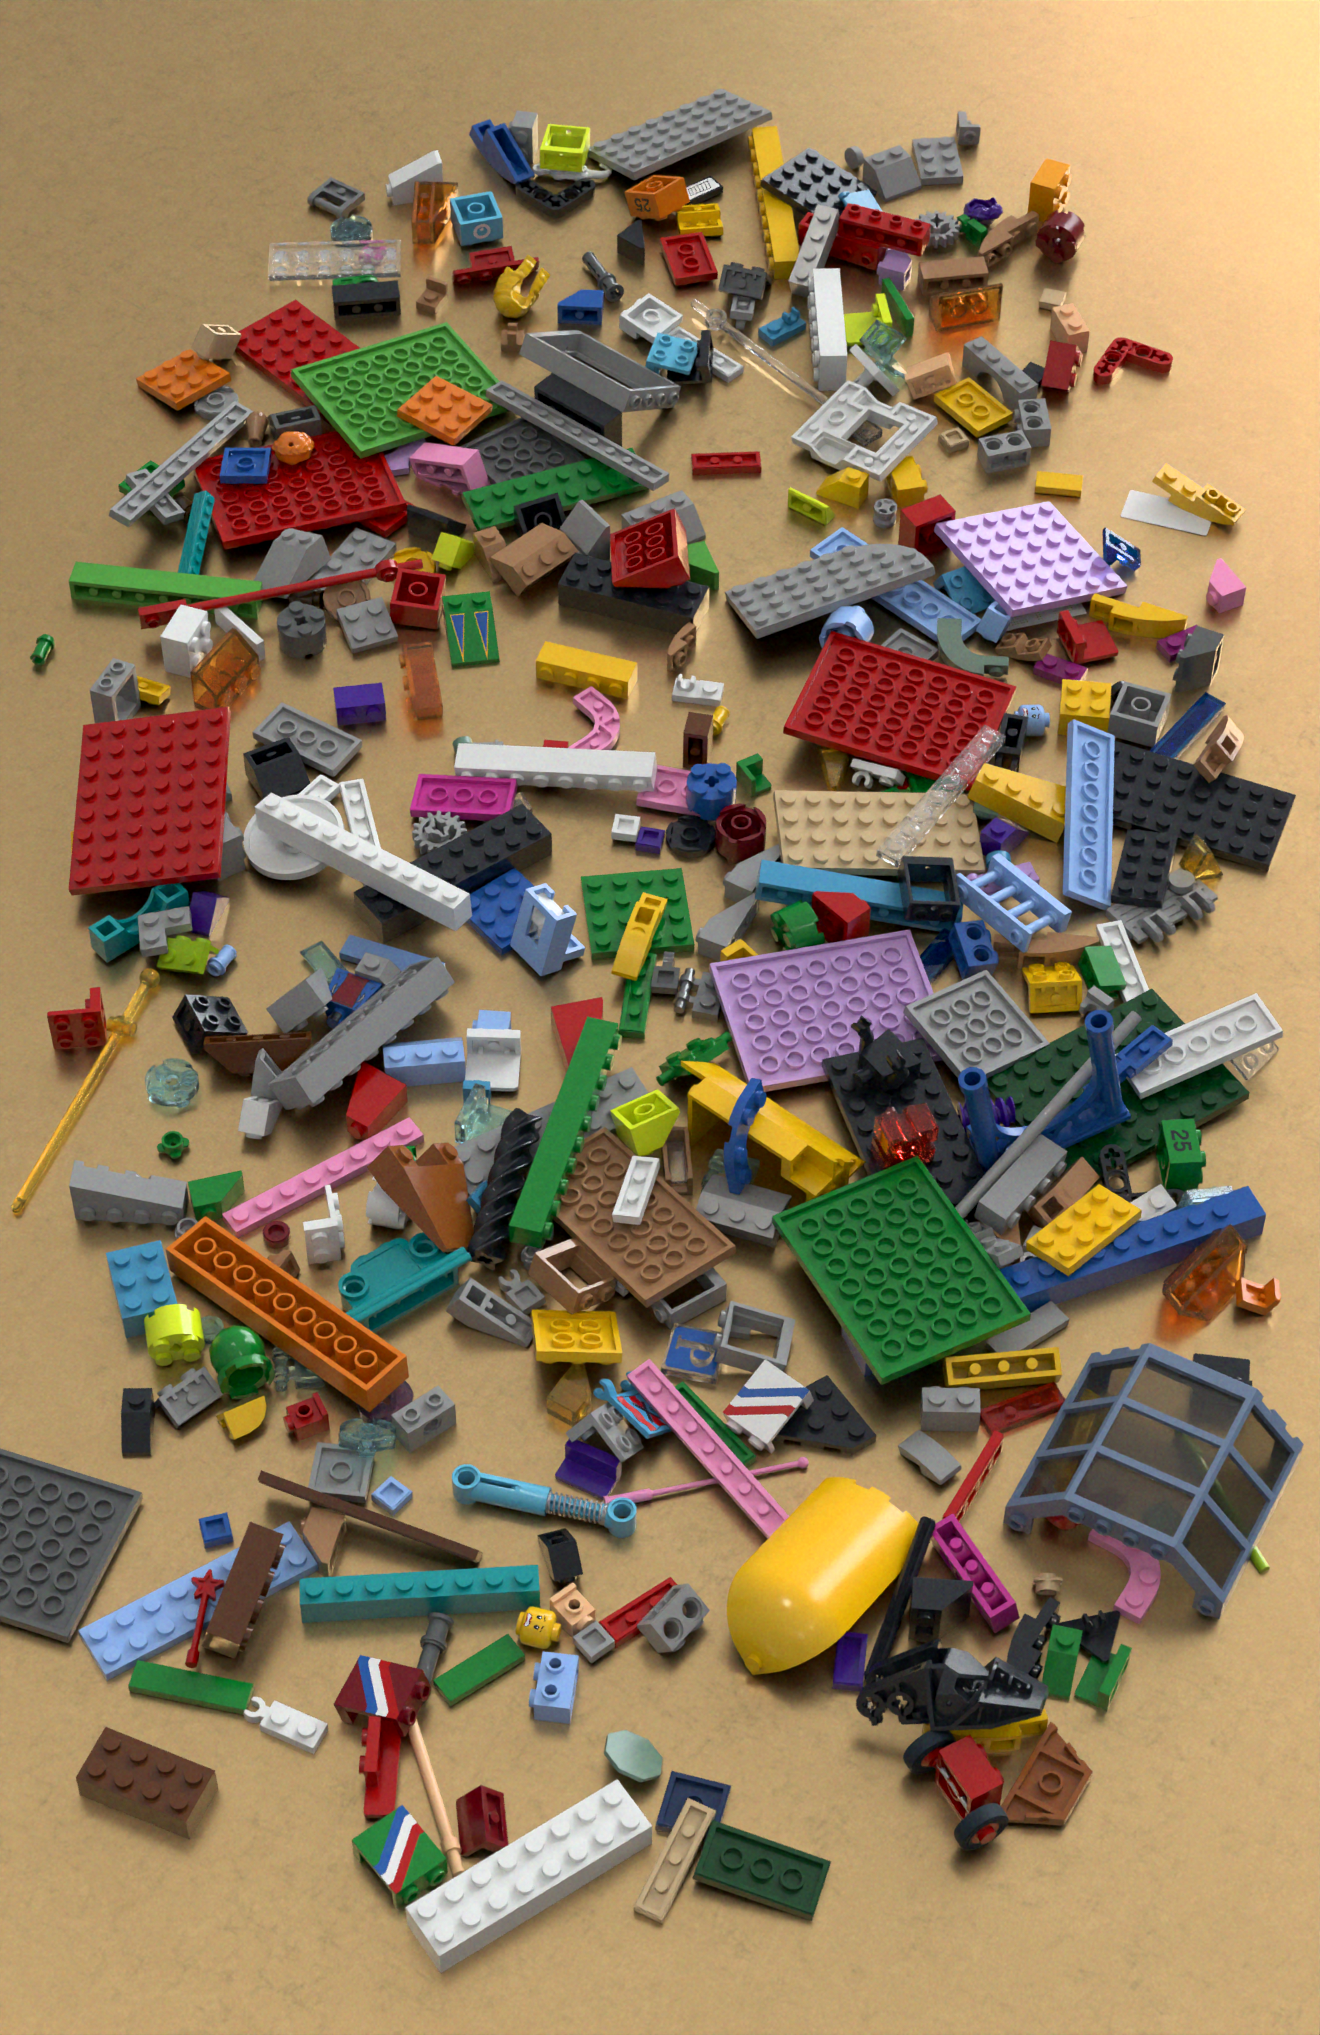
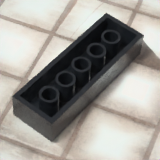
(589, 588)

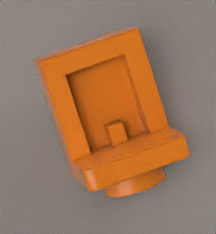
(1257, 1297)

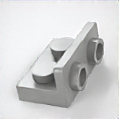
(189, 1396)

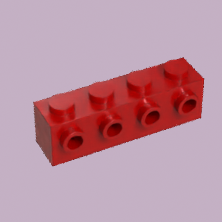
(884, 229)
(847, 249)

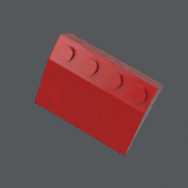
(651, 553)

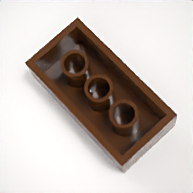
(240, 1599)
(147, 1782)

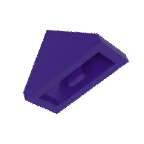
(206, 911)

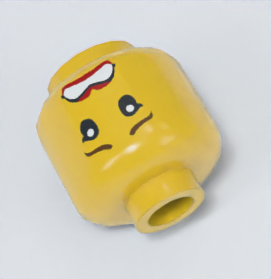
(538, 1627)

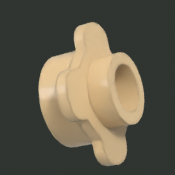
(1047, 1584)

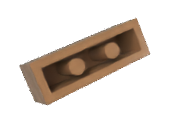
(952, 275)

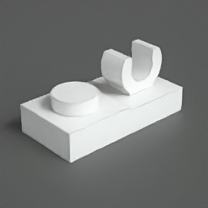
(697, 691)
(886, 775)

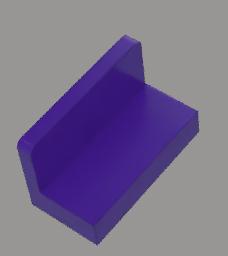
(589, 1469)

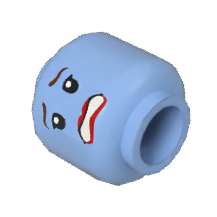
(1037, 719)

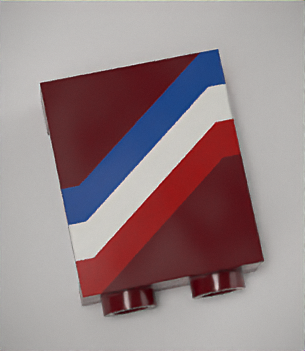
(383, 1691)

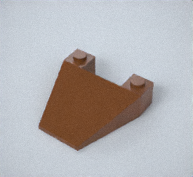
(428, 1191)

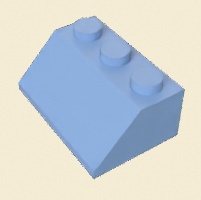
(425, 1061)

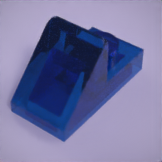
(1119, 549)

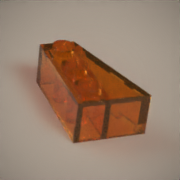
(431, 210)
(421, 681)

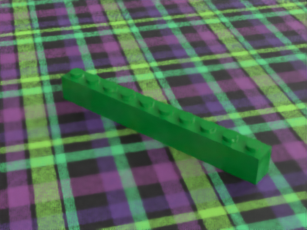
(564, 1133)

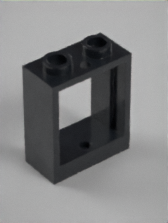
(939, 870)

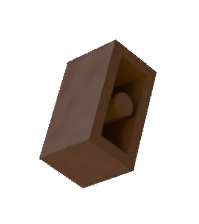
(697, 739)

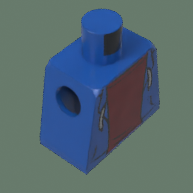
(348, 994)

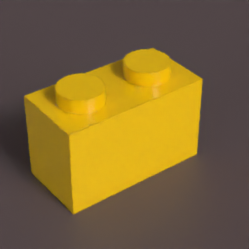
(906, 483)

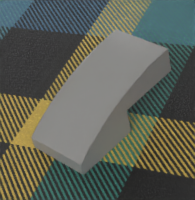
(930, 1456)

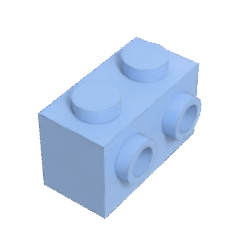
(555, 1687)

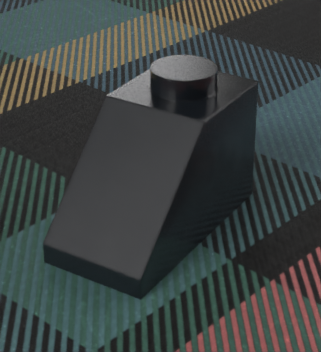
(137, 1421)
(561, 1555)

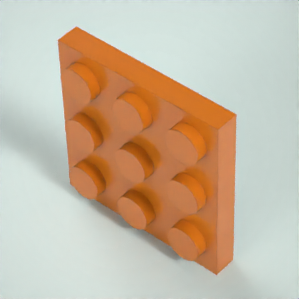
(183, 379)
(444, 410)

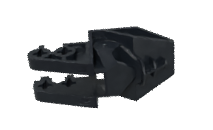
(950, 1690)

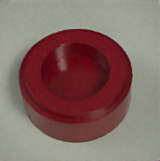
(276, 1234)

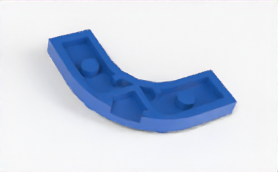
(741, 1118)

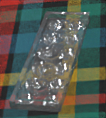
(334, 259)

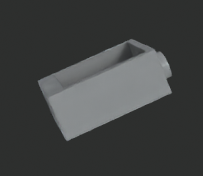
(116, 695)
(714, 1294)
(757, 1320)

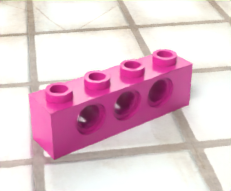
(969, 1565)

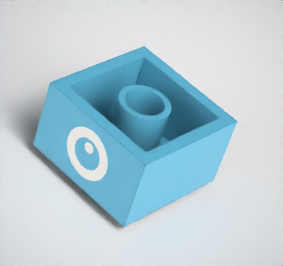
(476, 218)

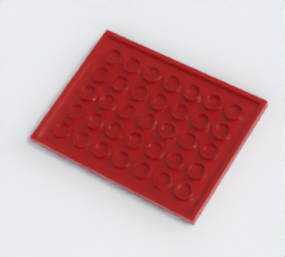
(307, 496)
(894, 706)
(150, 801)

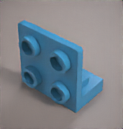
(964, 590)

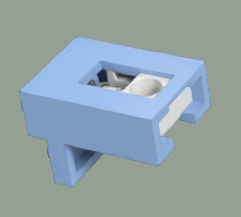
(544, 931)

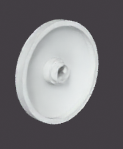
(279, 859)

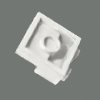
(648, 318)

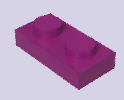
(1172, 644)
(1057, 669)

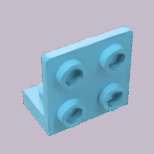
(672, 354)

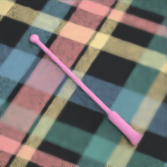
(647, 1494)

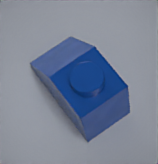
(582, 308)

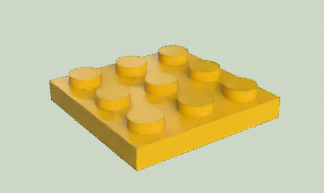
(576, 1337)

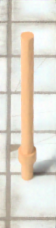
(449, 1844)

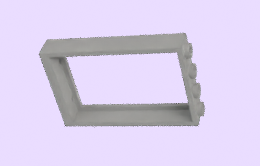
(556, 353)

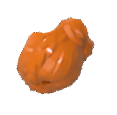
(298, 452)

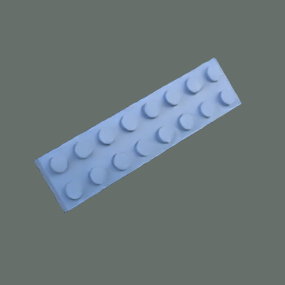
(915, 602)
(1088, 815)
(171, 1611)

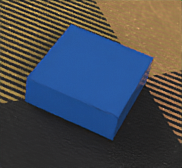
(216, 1530)

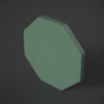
(633, 1755)

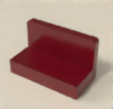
(481, 1820)

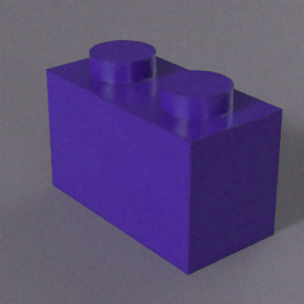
(359, 704)

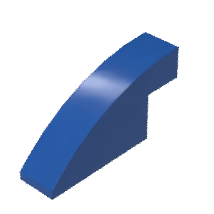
(501, 151)

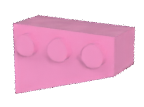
(449, 466)

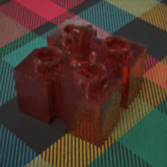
(904, 1135)

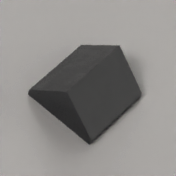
(537, 511)
(429, 524)

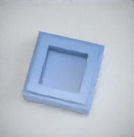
(391, 1495)

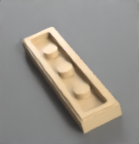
(674, 1860)

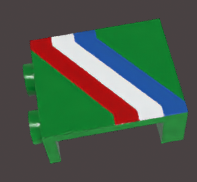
(401, 1855)

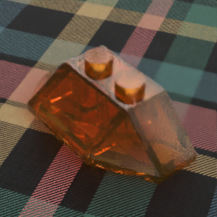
(1207, 1275)

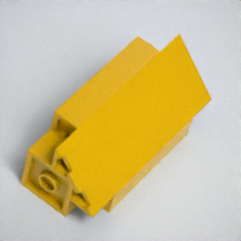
(807, 1155)

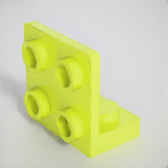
(858, 323)

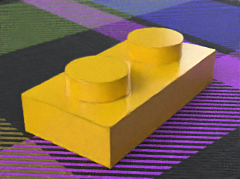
(152, 691)

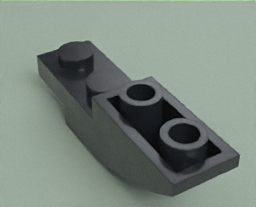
(1030, 1639)

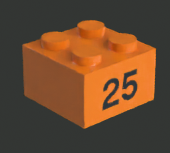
(657, 197)

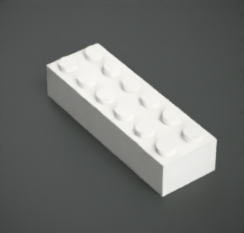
(827, 329)

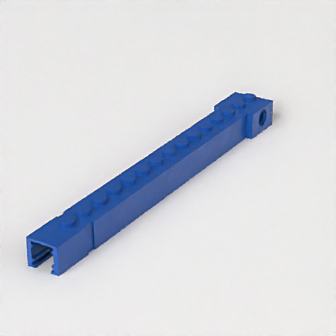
(1131, 1254)

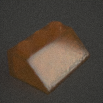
(966, 307)
(224, 672)

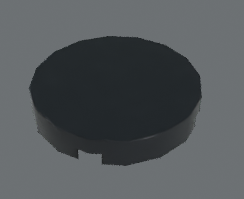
(690, 837)

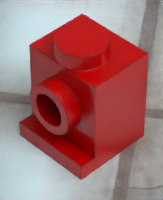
(307, 1418)

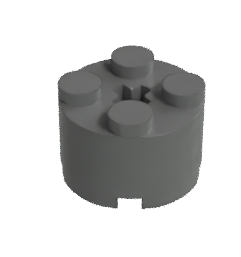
(301, 630)

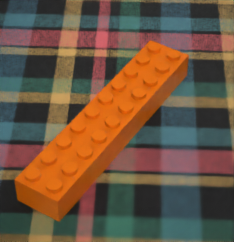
(288, 1313)

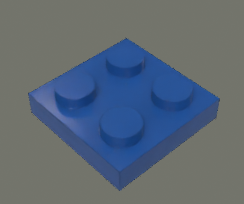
(245, 465)

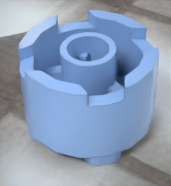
(850, 622)

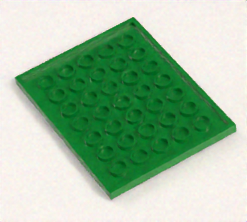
(900, 1269)

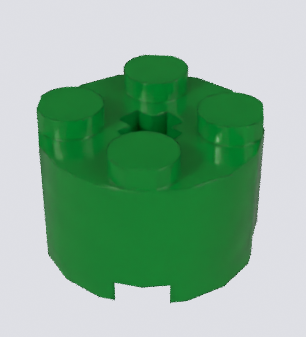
(796, 926)

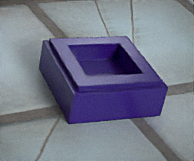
(650, 840)

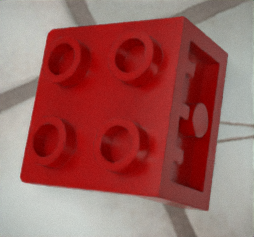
(1085, 641)
(80, 1026)

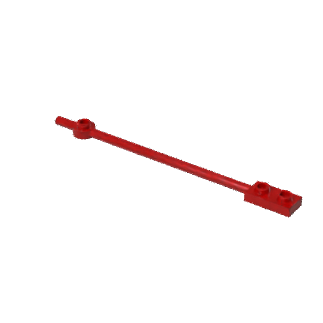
(162, 613)

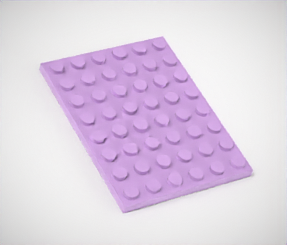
(801, 1002)

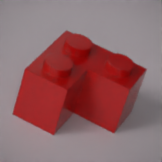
(1060, 365)

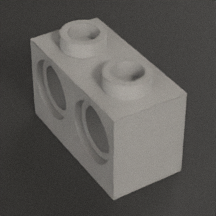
(1034, 421)
(1004, 451)
(669, 1613)

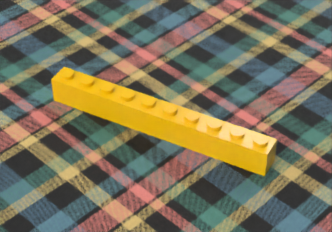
(777, 215)

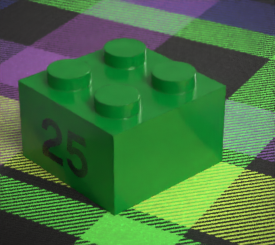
(1180, 1155)

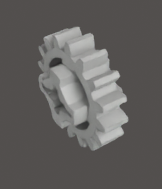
(943, 228)
(436, 831)

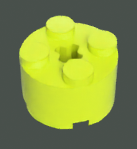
(174, 1334)

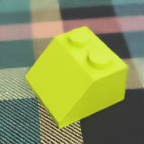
(645, 1122)

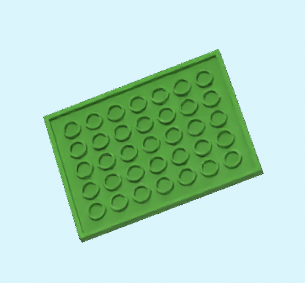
(369, 385)

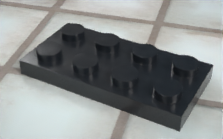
(1144, 868)

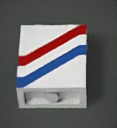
(765, 1405)

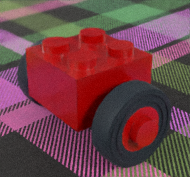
(966, 1781)

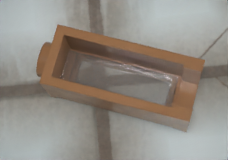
(677, 1161)

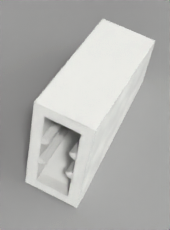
(421, 170)

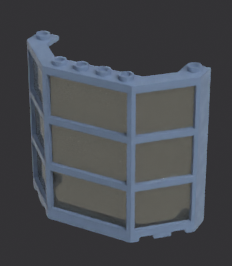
(1164, 1465)

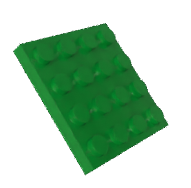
(612, 898)

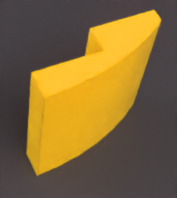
(700, 218)

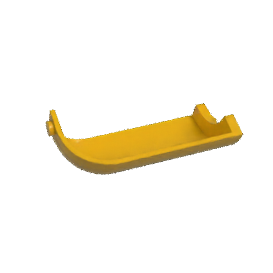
(816, 1574)

